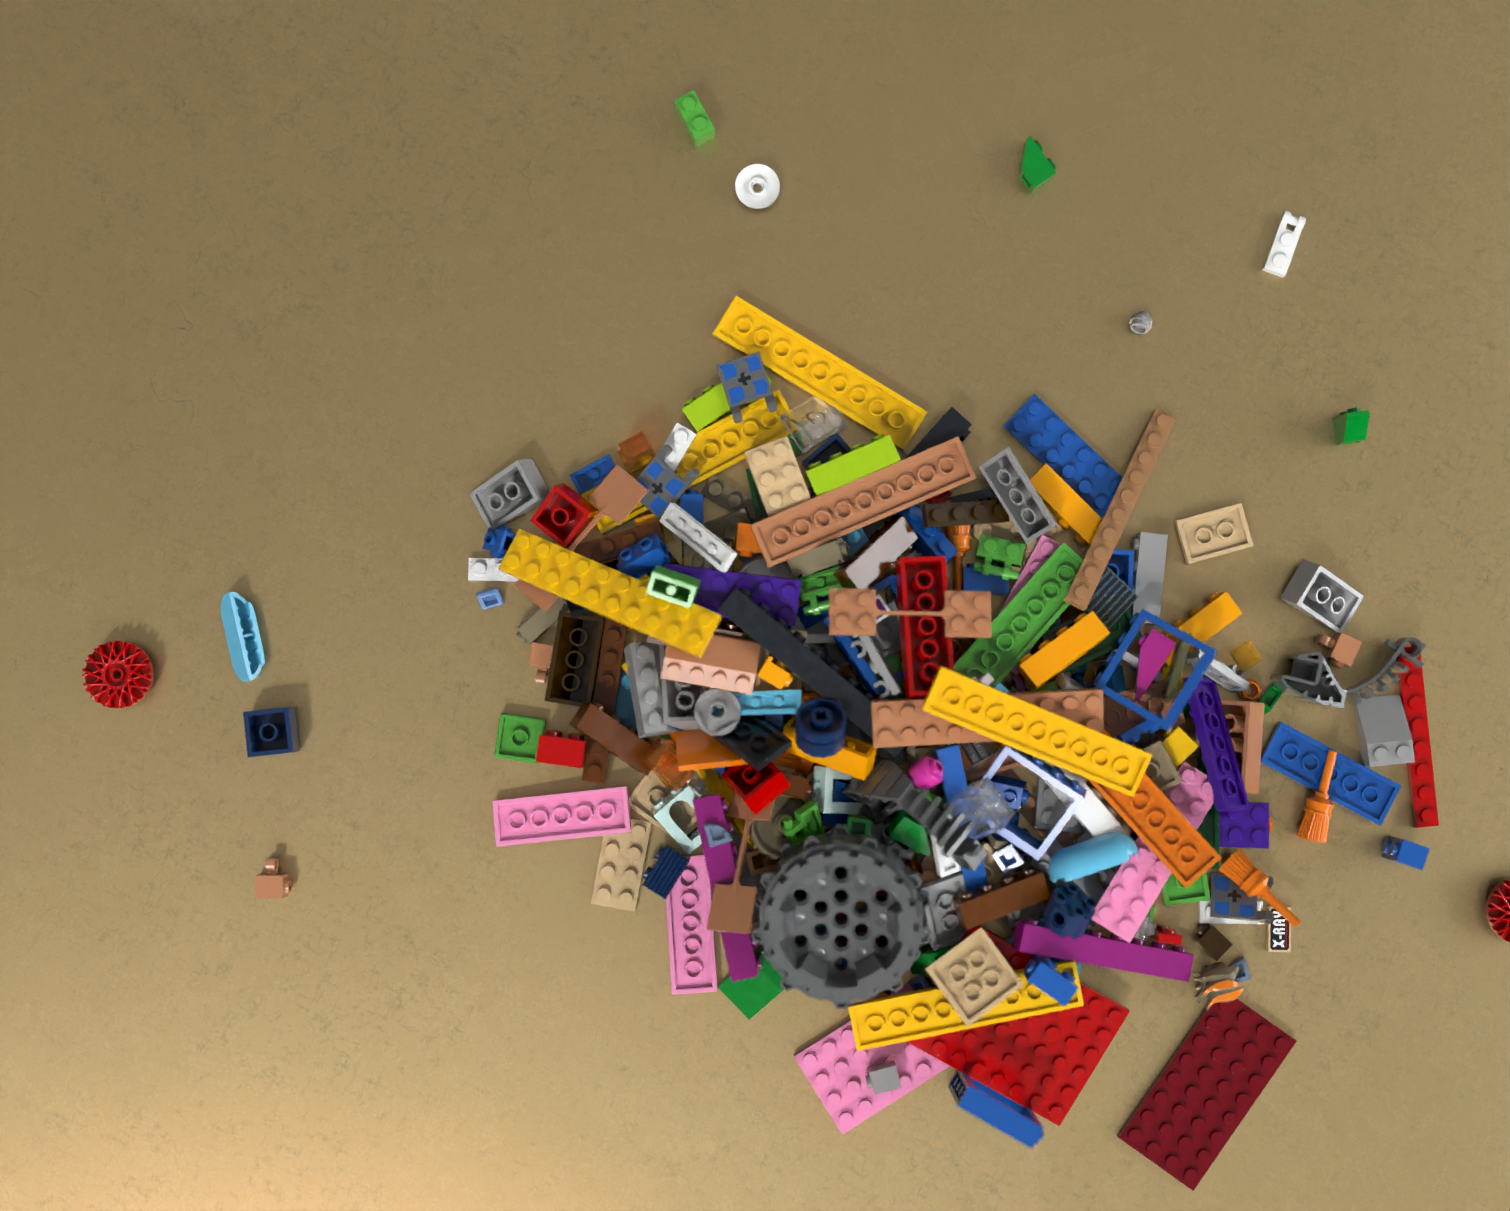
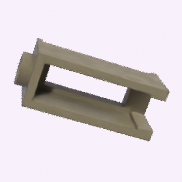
(819, 558)
(540, 622)

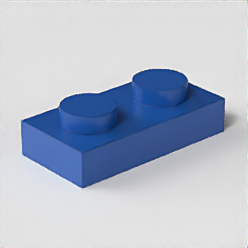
(592, 474)
(1132, 734)

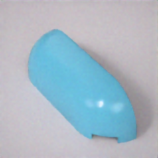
(242, 636)
(1091, 856)

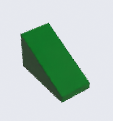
(1270, 697)

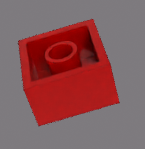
(563, 515)
(561, 749)
(756, 787)

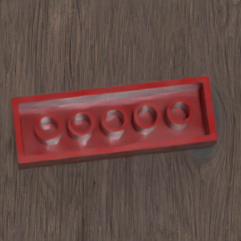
(922, 638)

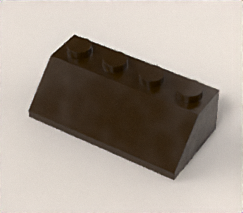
(574, 659)

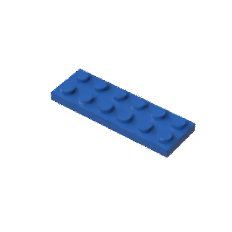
(1065, 452)
(1351, 782)

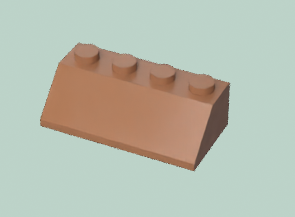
(726, 664)
(1246, 731)

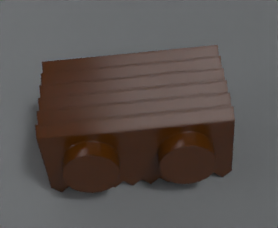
(799, 784)

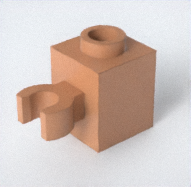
(1341, 648)
(541, 657)
(272, 883)

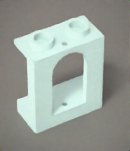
(823, 789)
(661, 813)

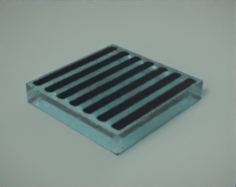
(1111, 598)

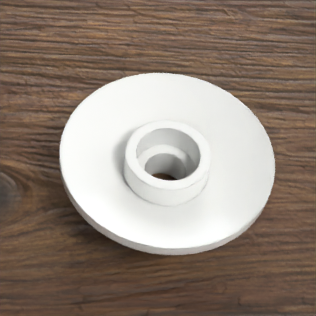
(757, 175)

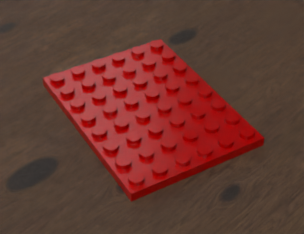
(1034, 1058)

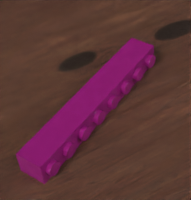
(722, 870)
(1104, 951)

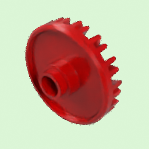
(102, 674)
(1499, 909)

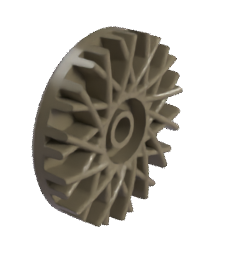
(769, 835)

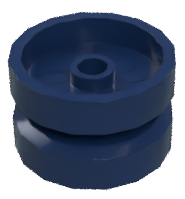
(820, 727)

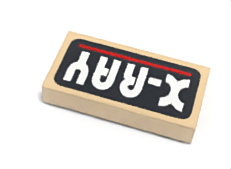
(1278, 933)

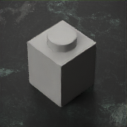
(883, 1078)

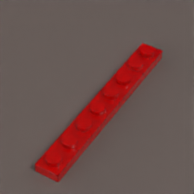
(1421, 771)

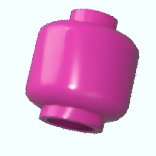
(926, 773)

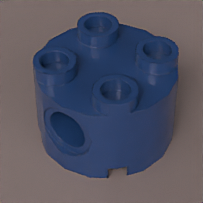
(1069, 911)

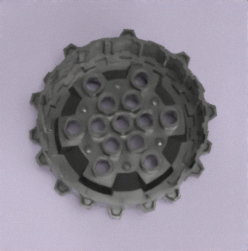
(812, 963)

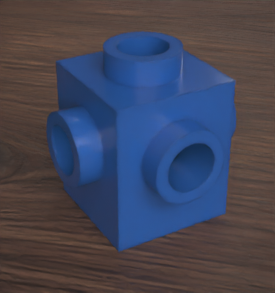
(498, 541)

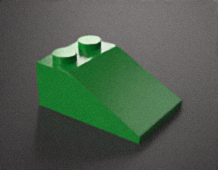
(756, 992)

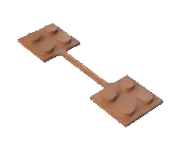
(615, 498)
(855, 613)
(734, 904)

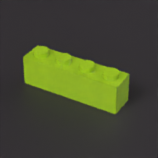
(708, 407)
(853, 465)

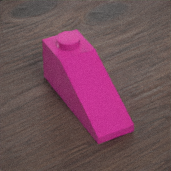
(1151, 657)

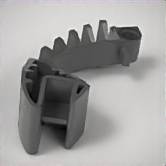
(1315, 683)
(891, 790)

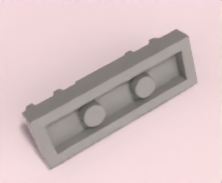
(878, 665)
(1220, 673)

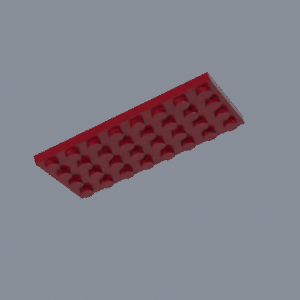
(1206, 1090)

